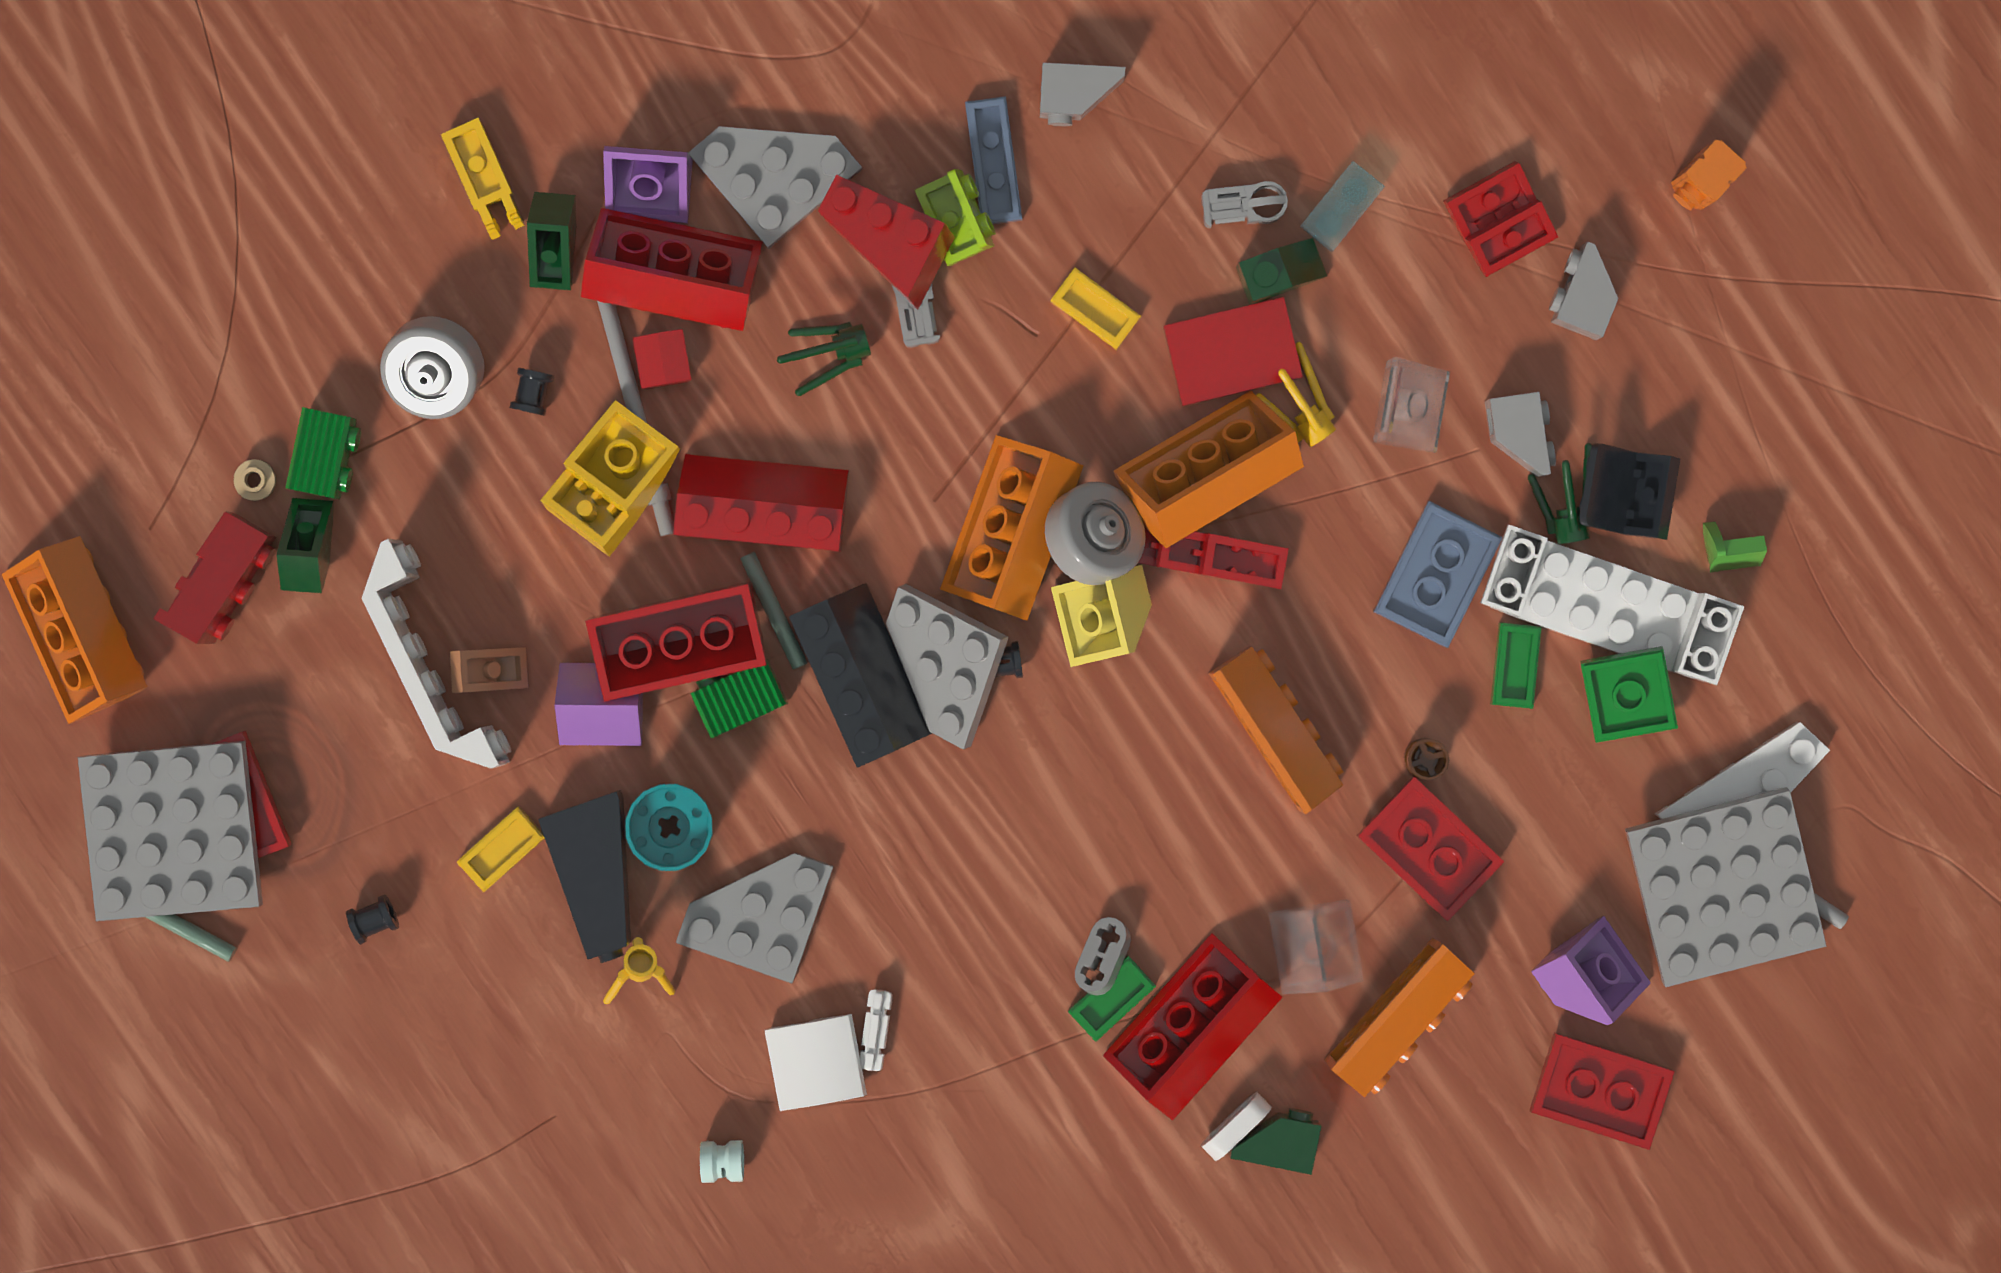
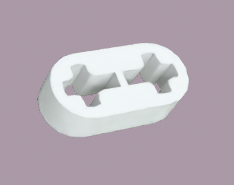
(1236, 1126)

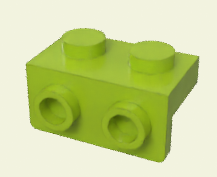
(953, 202)

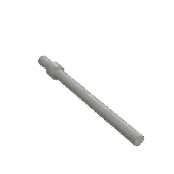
(634, 404)

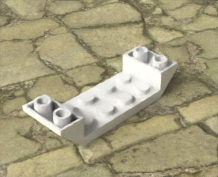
(392, 569)
(1610, 605)

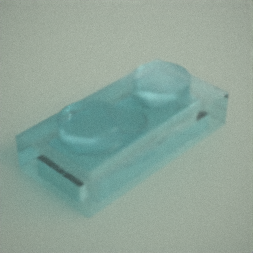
(1342, 206)

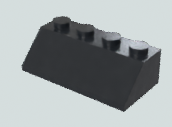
(860, 674)

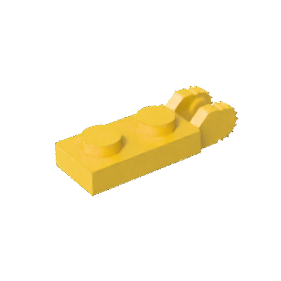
(481, 173)

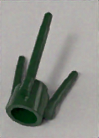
(848, 344)
(1567, 524)

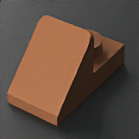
(488, 669)

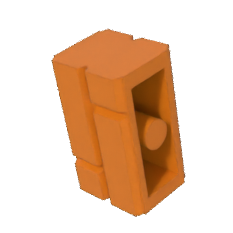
(1707, 176)

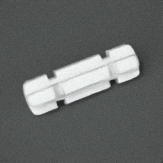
(876, 1029)

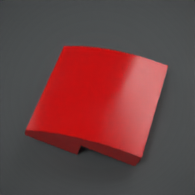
(1500, 218)

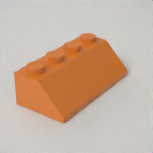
(1210, 468)
(1003, 535)
(74, 629)
(1276, 729)
(1399, 1017)

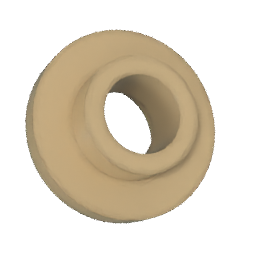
(267, 483)

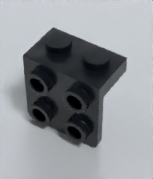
(1629, 492)

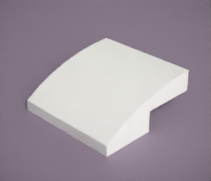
(815, 1062)

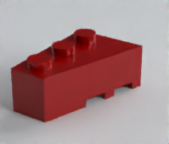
(891, 236)
(218, 580)

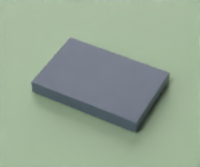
(1437, 574)

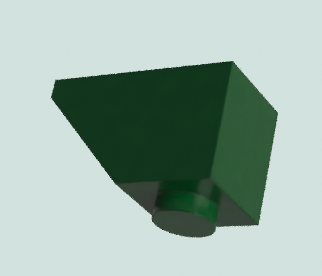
(551, 240)
(1280, 270)
(305, 546)
(1282, 1142)

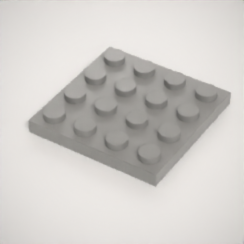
(170, 831)
(1726, 887)

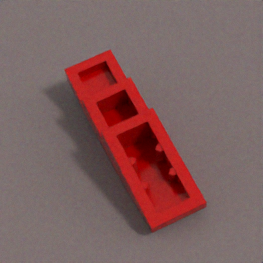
(1219, 558)

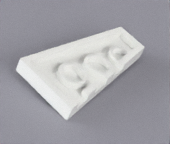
(1771, 766)

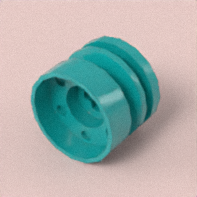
(644, 831)

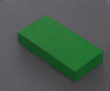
(1515, 665)
(1103, 1011)

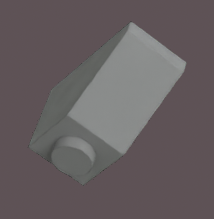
(1075, 90)

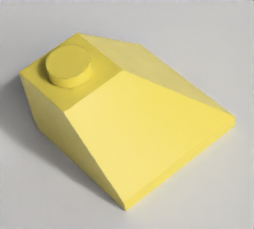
(1102, 618)

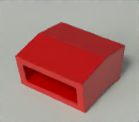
(662, 359)

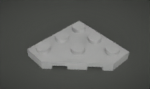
(773, 175)
(946, 661)
(761, 917)

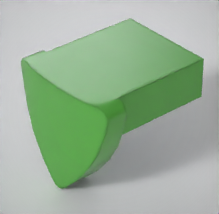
(1732, 553)

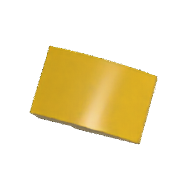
(611, 478)

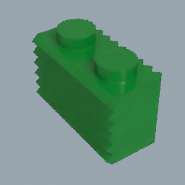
(323, 453)
(737, 698)

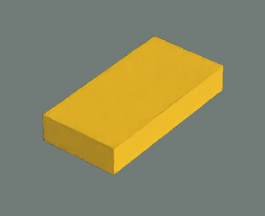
(1095, 308)
(501, 849)

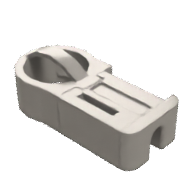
(1236, 205)
(917, 325)

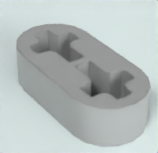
(1094, 953)

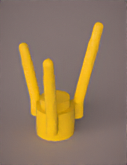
(1312, 423)
(639, 965)

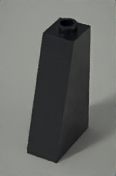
(592, 868)

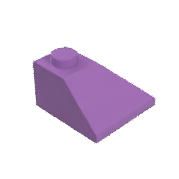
(1592, 974)

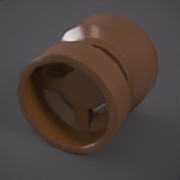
(1431, 762)

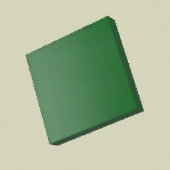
(1629, 694)

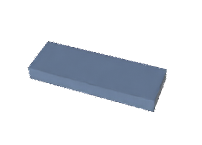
(993, 159)

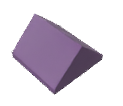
(648, 182)
(584, 715)

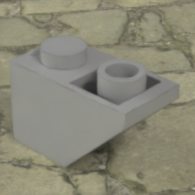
(1588, 295)
(1519, 430)

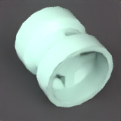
(722, 1161)

